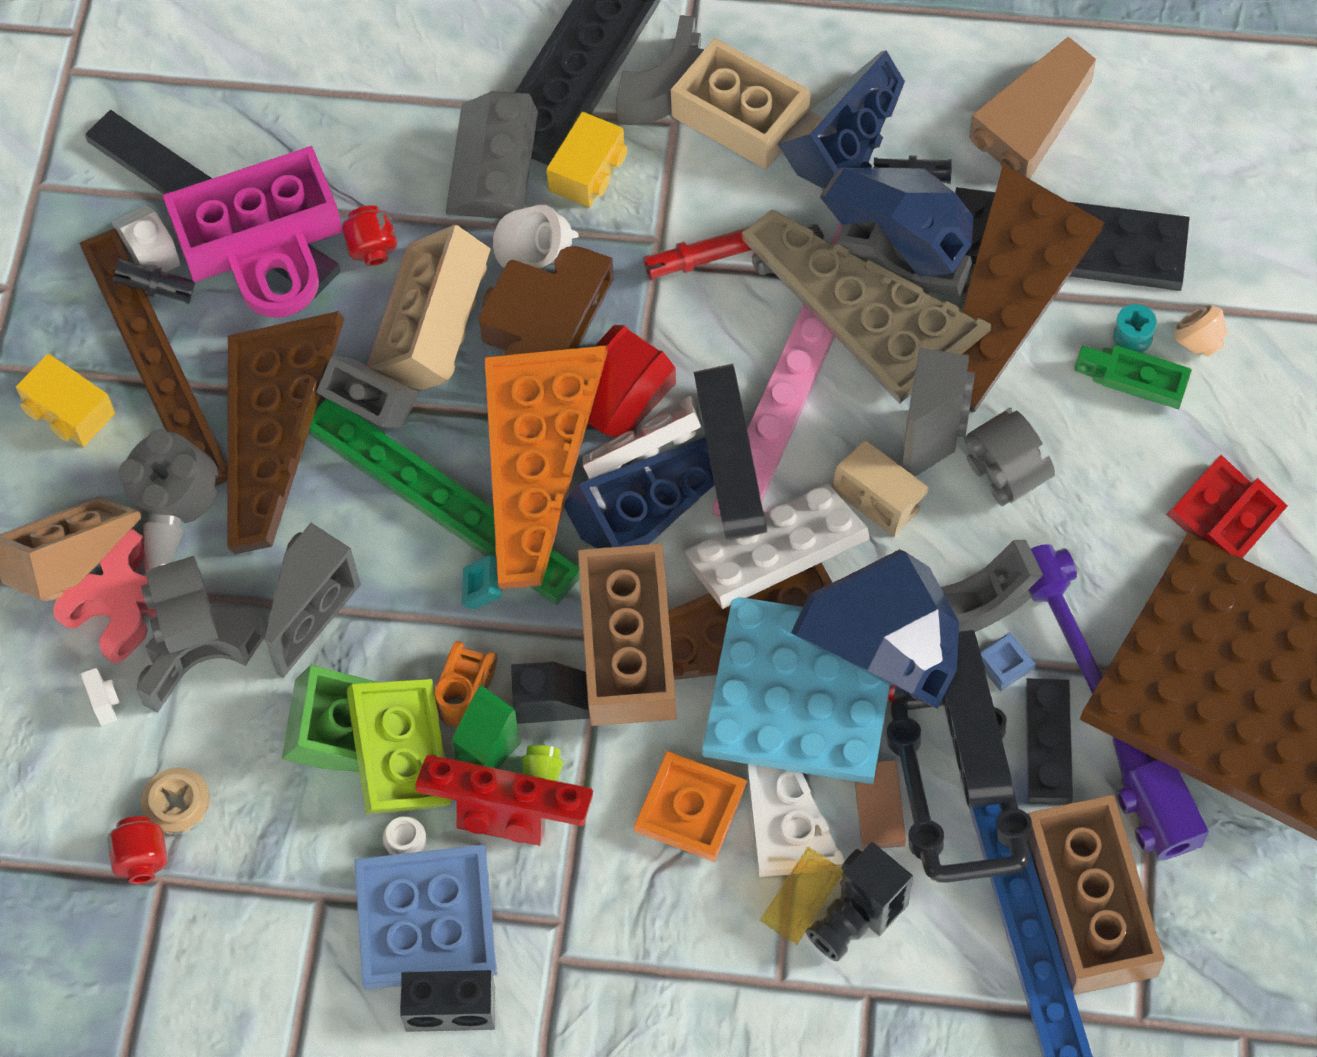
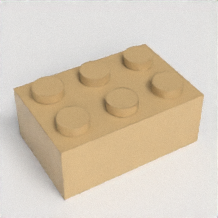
(739, 102)

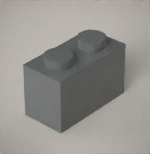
(367, 392)

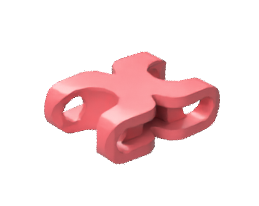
(113, 595)

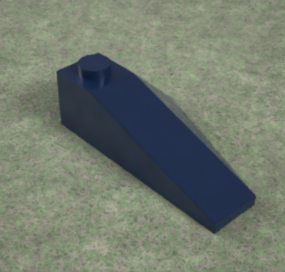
(845, 124)
(641, 498)

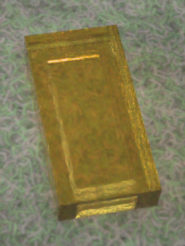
(802, 895)

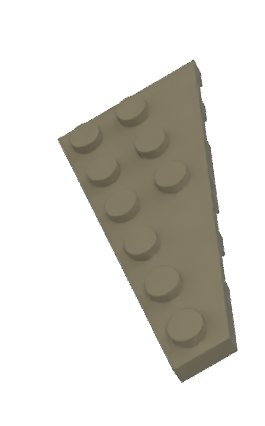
(861, 303)

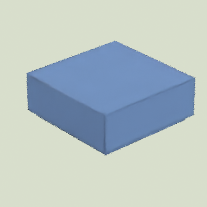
(1006, 661)

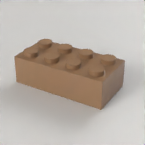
(626, 635)
(1094, 895)

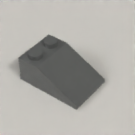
(311, 589)

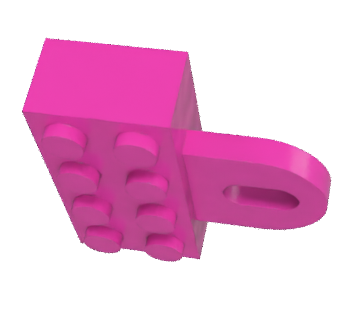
(256, 224)

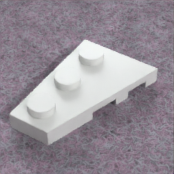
(656, 432)
(786, 821)

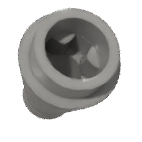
(161, 539)

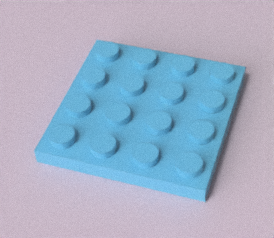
(790, 702)

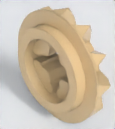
(175, 783)

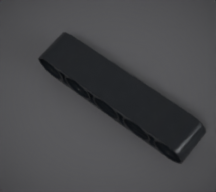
(730, 452)
(976, 730)

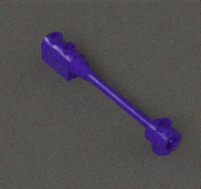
(1150, 787)

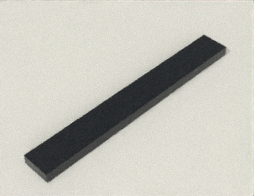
(169, 172)

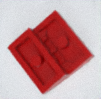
(1227, 508)

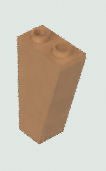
(1033, 109)

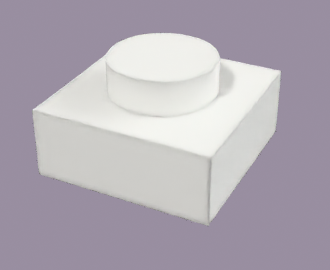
(101, 695)

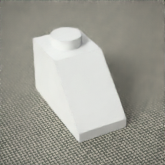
(147, 239)

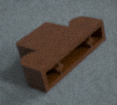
(542, 309)

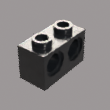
(875, 886)
(447, 1000)

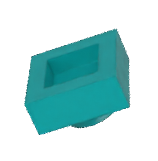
(480, 583)

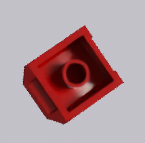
(631, 382)

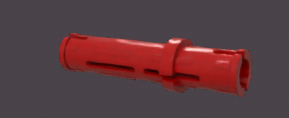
(686, 256)

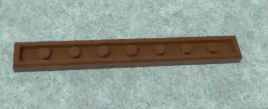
(150, 349)

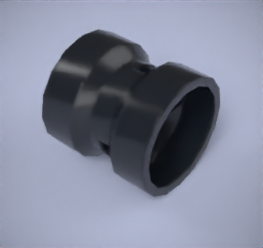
(837, 929)

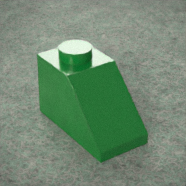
(486, 731)

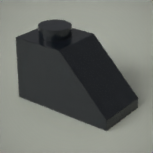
(549, 692)

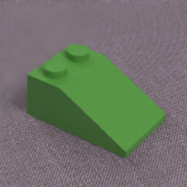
(320, 721)

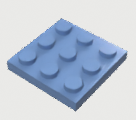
(424, 914)

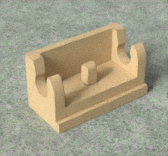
(879, 487)

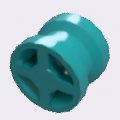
(1128, 335)

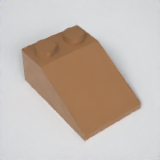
(62, 547)

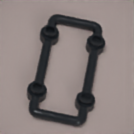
(927, 836)

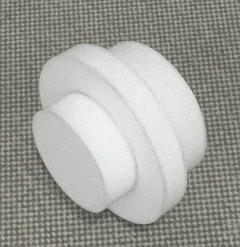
(404, 836)

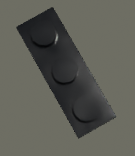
(1048, 741)

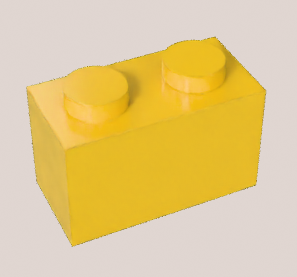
(586, 160)
(65, 401)

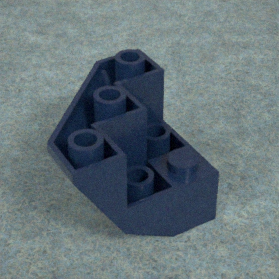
(911, 208)
(889, 624)

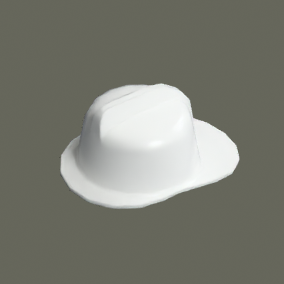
(532, 236)

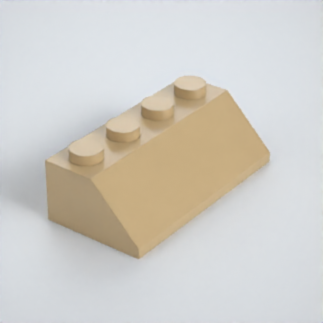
(430, 308)

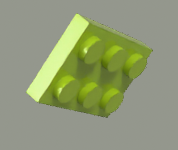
(393, 733)

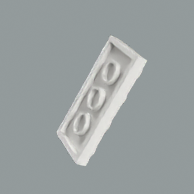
(795, 540)

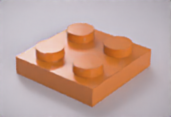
(690, 806)

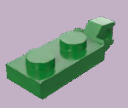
(1135, 374)

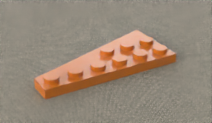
(535, 436)

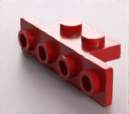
(501, 800)

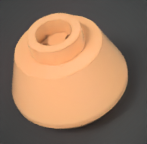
(1202, 330)

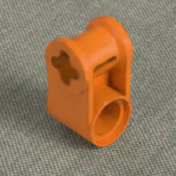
(461, 678)

